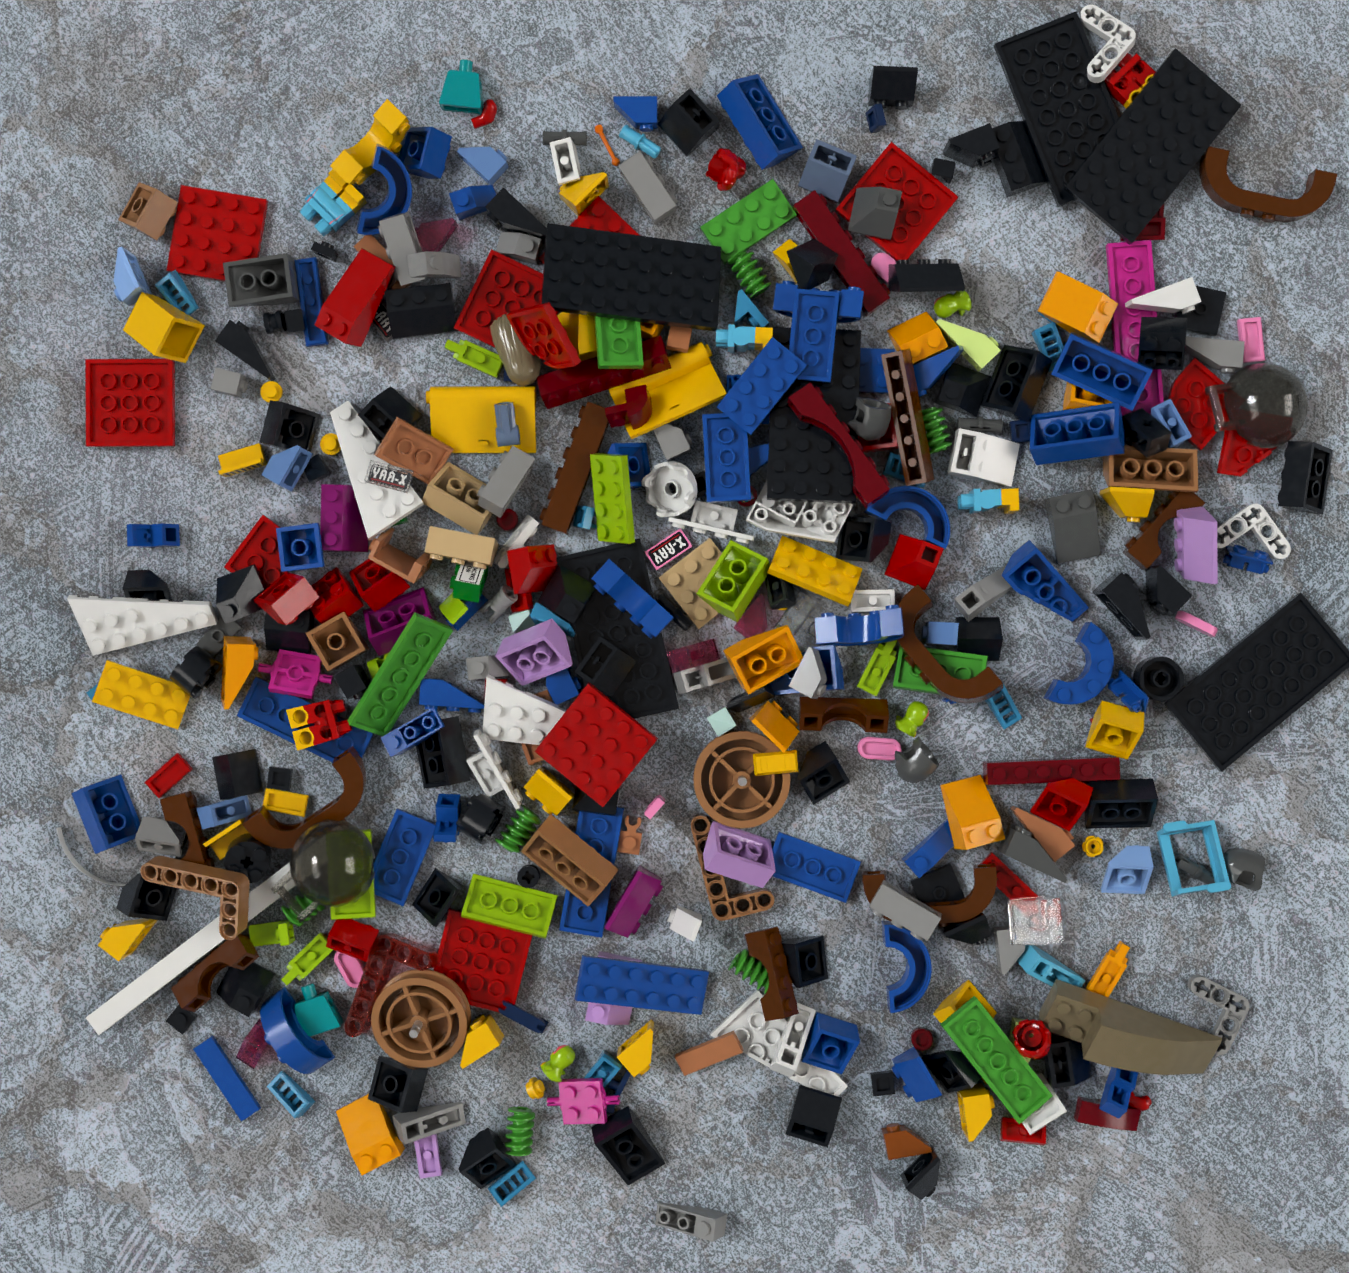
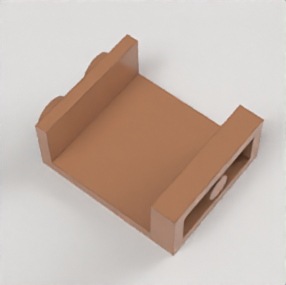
(396, 560)

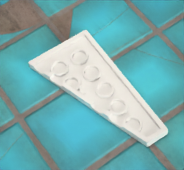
(377, 505)
(133, 621)
(517, 714)
(761, 1039)

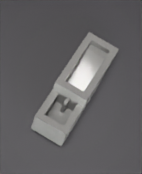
(703, 675)

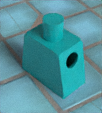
(462, 90)
(317, 1011)

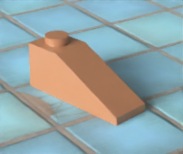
(1050, 837)

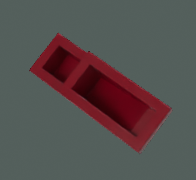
(1088, 1112)

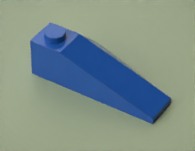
(1037, 579)
(832, 668)

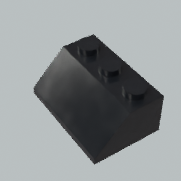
(1017, 159)
(925, 276)
(421, 311)
(1016, 382)
(1305, 477)
(443, 756)
(1121, 803)

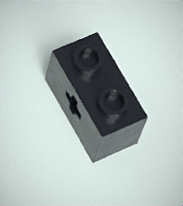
(1142, 427)
(353, 681)

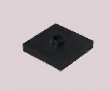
(1207, 313)
(938, 886)

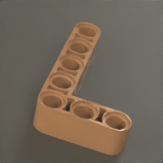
(207, 881)
(722, 898)

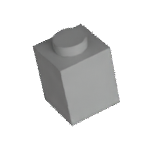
(229, 382)

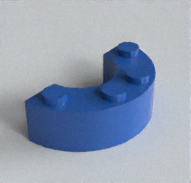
(398, 194)
(848, 307)
(922, 504)
(632, 598)
(860, 630)
(1096, 671)
(917, 972)
(288, 1037)

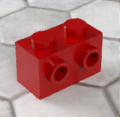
(352, 938)

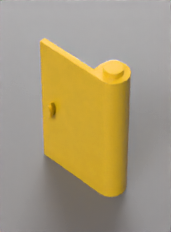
(678, 390)
(467, 414)

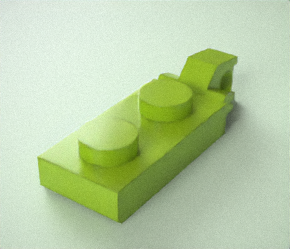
(475, 357)
(878, 668)
(307, 959)

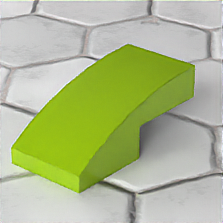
(453, 608)

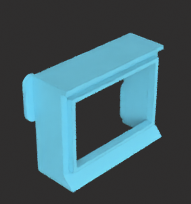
(1214, 853)

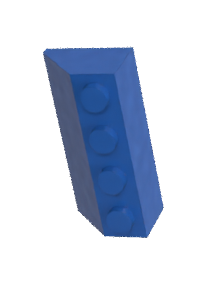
(759, 121)
(1102, 371)
(1077, 434)

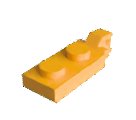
(1109, 970)

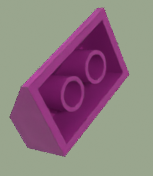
(341, 520)
(389, 621)
(634, 902)

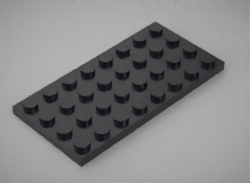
(1056, 98)
(1152, 146)
(631, 277)
(803, 458)
(1259, 682)
(649, 684)

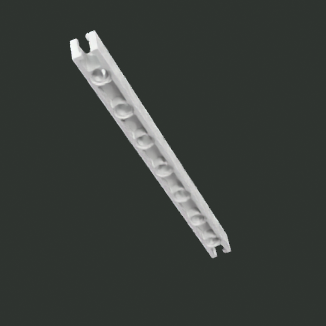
(179, 959)

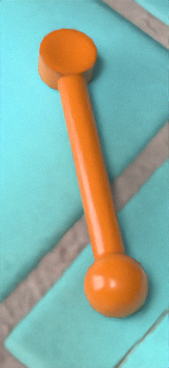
(599, 130)

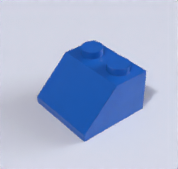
(425, 151)
(300, 547)
(830, 1043)
(915, 1075)

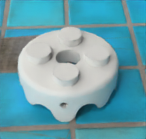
(658, 490)

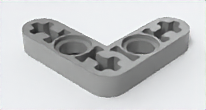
(1228, 1012)

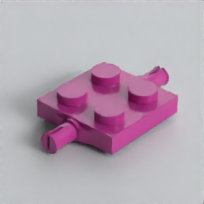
(295, 674)
(583, 1101)

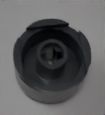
(196, 671)
(1171, 678)
(480, 818)
(259, 856)

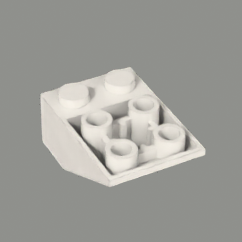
(983, 457)

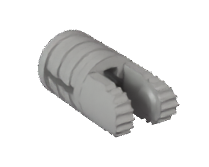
(500, 602)

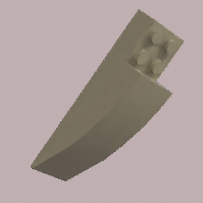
(1124, 1034)

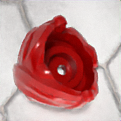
(725, 169)
(1033, 1047)

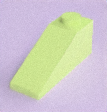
(977, 346)

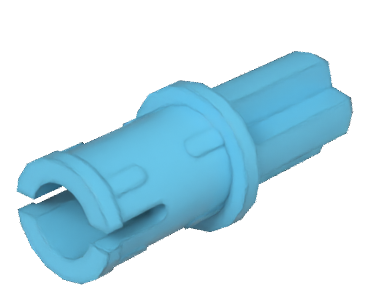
(640, 141)

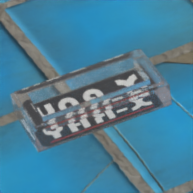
(389, 476)

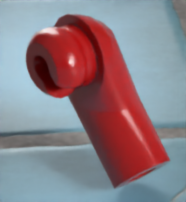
(487, 116)
(1141, 1103)

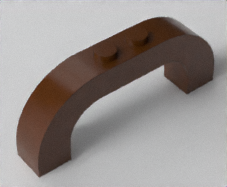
(1249, 203)
(967, 691)
(283, 836)
(952, 911)

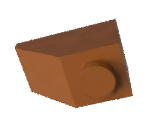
(903, 1142)

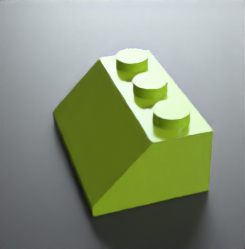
(734, 580)

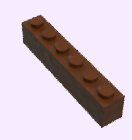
(907, 417)
(576, 468)

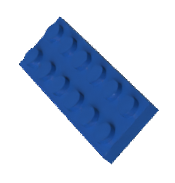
(269, 713)
(603, 835)
(641, 985)

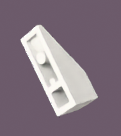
(1169, 299)
(792, 1041)

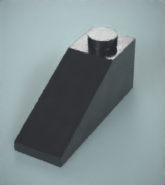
(243, 345)

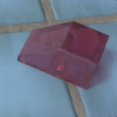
(435, 234)
(753, 620)
(693, 655)
(253, 1046)

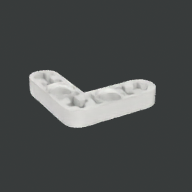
(1113, 41)
(1255, 525)

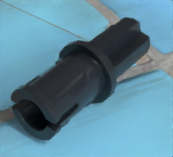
(679, 617)

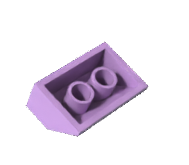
(1196, 545)
(535, 652)
(738, 855)
(606, 1013)

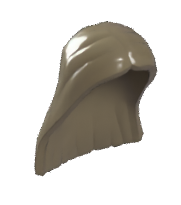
(517, 360)

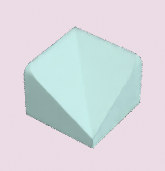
(521, 621)
(721, 721)

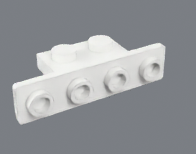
(713, 518)
(489, 771)

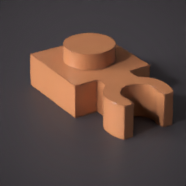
(630, 839)

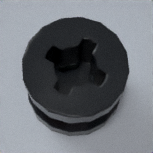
(274, 322)
(528, 872)

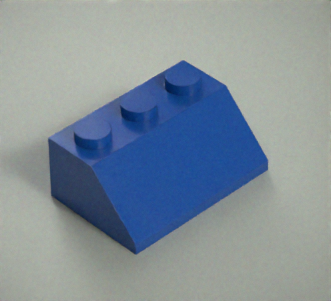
(107, 813)

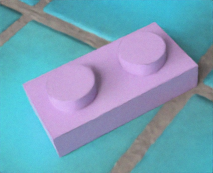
(428, 1157)

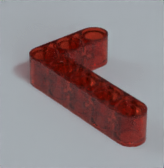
(381, 976)

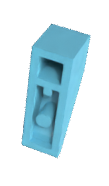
(1047, 968)

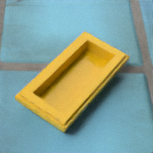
(775, 762)
(285, 802)

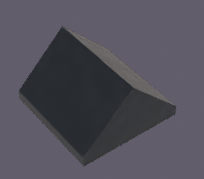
(812, 263)
(980, 636)
(237, 774)
(437, 896)

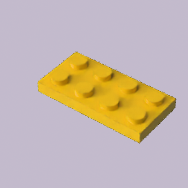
(815, 571)
(141, 694)

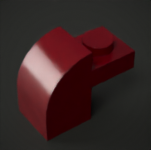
(635, 411)

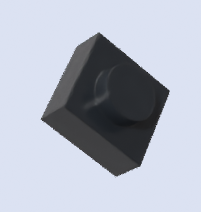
(325, 250)
(279, 778)
(181, 1019)
(882, 1083)

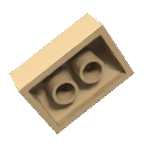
(455, 497)
(461, 547)

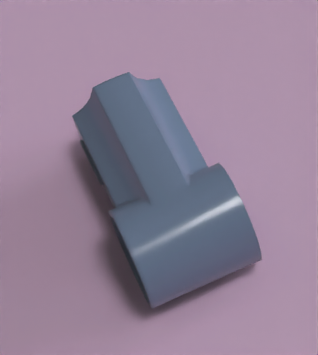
(506, 431)

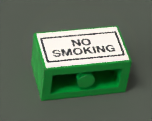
(468, 582)

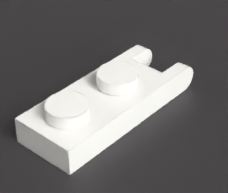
(525, 530)

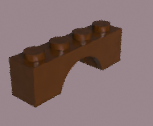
(1145, 547)
(869, 714)
(182, 810)
(195, 988)
(779, 999)

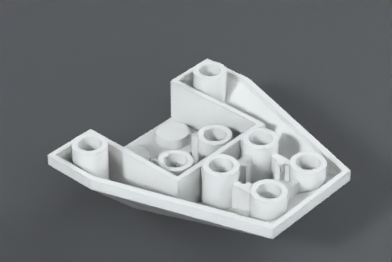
(799, 518)

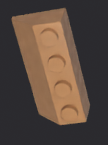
(1166, 471)
(569, 860)

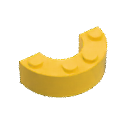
(387, 130)

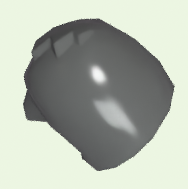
(871, 418)
(916, 762)
(1242, 865)

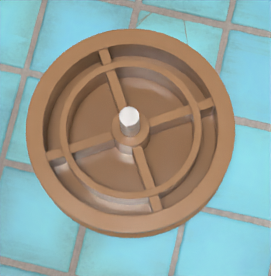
(728, 785)
(421, 1018)

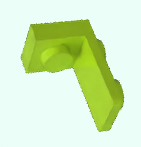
(272, 933)

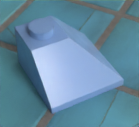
(128, 278)
(1129, 871)

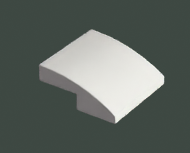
(871, 600)

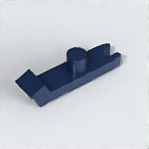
(523, 1017)
(618, 1088)

